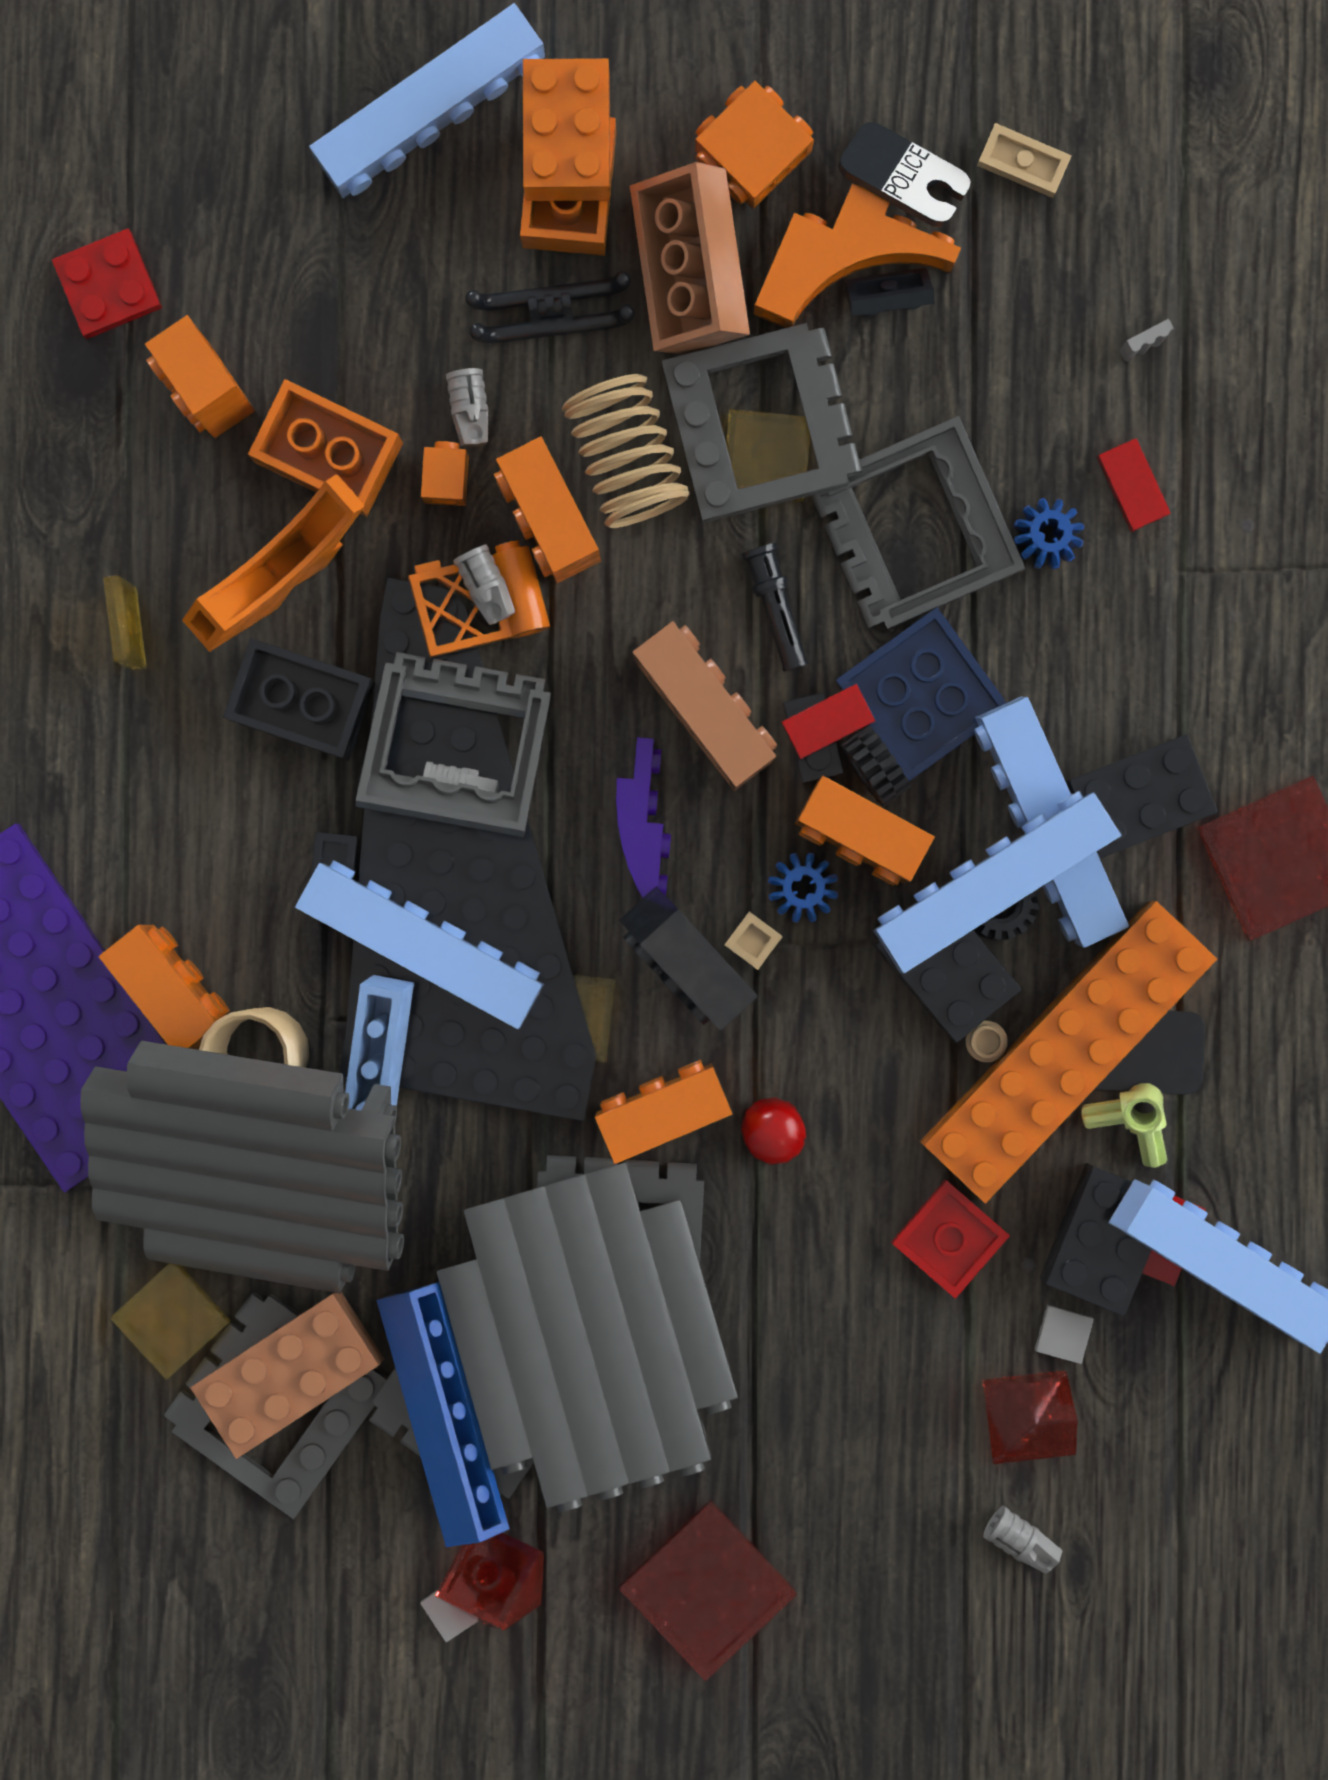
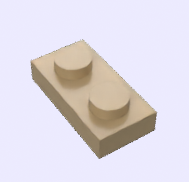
(1024, 160)

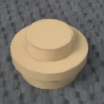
(986, 1042)

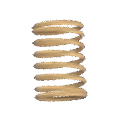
(638, 499)
(286, 1028)

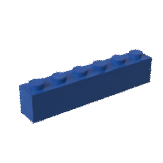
(442, 1415)

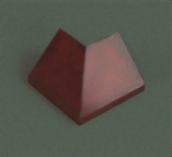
(1030, 1417)
(495, 1581)

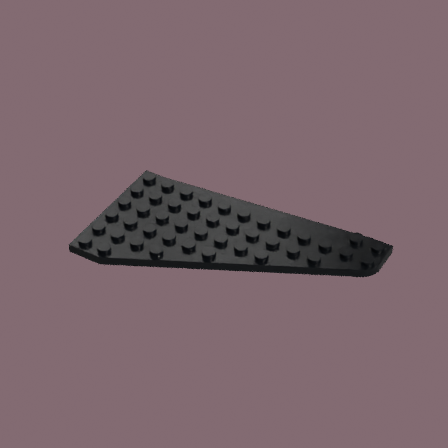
(478, 883)

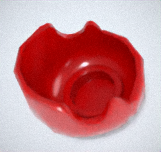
(773, 1131)

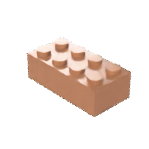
(689, 259)
(704, 706)
(287, 1374)

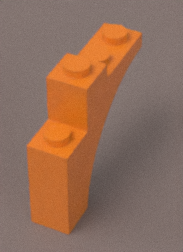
(862, 238)
(277, 568)

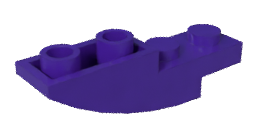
(642, 841)

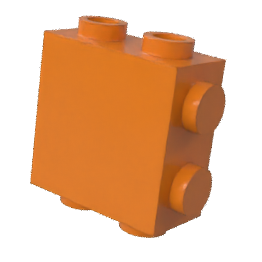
(753, 142)

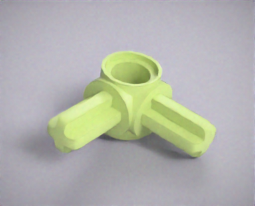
(1146, 1126)

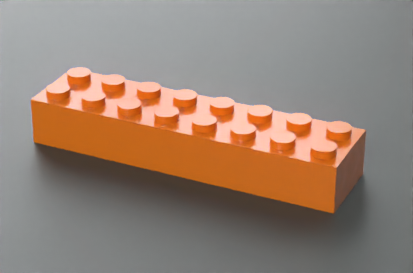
(1068, 1050)

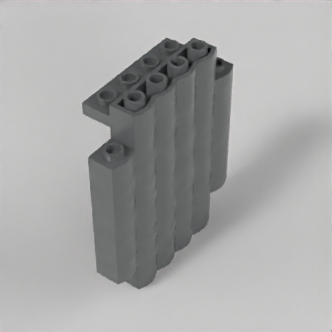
(245, 1165)
(587, 1337)

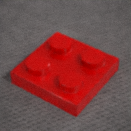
(107, 283)
(950, 1239)

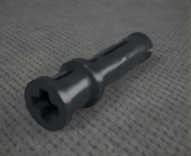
(771, 587)

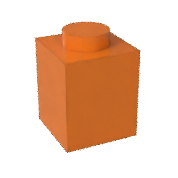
(445, 474)

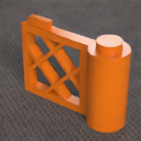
(523, 586)

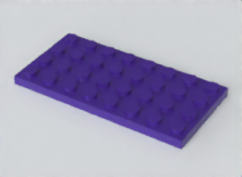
(56, 1009)

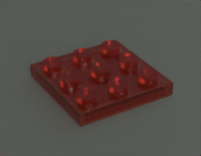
(1273, 857)
(707, 1590)

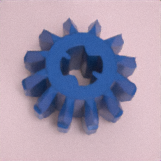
(1061, 528)
(809, 899)

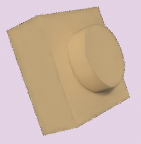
(753, 940)

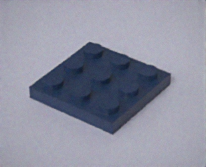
(923, 692)

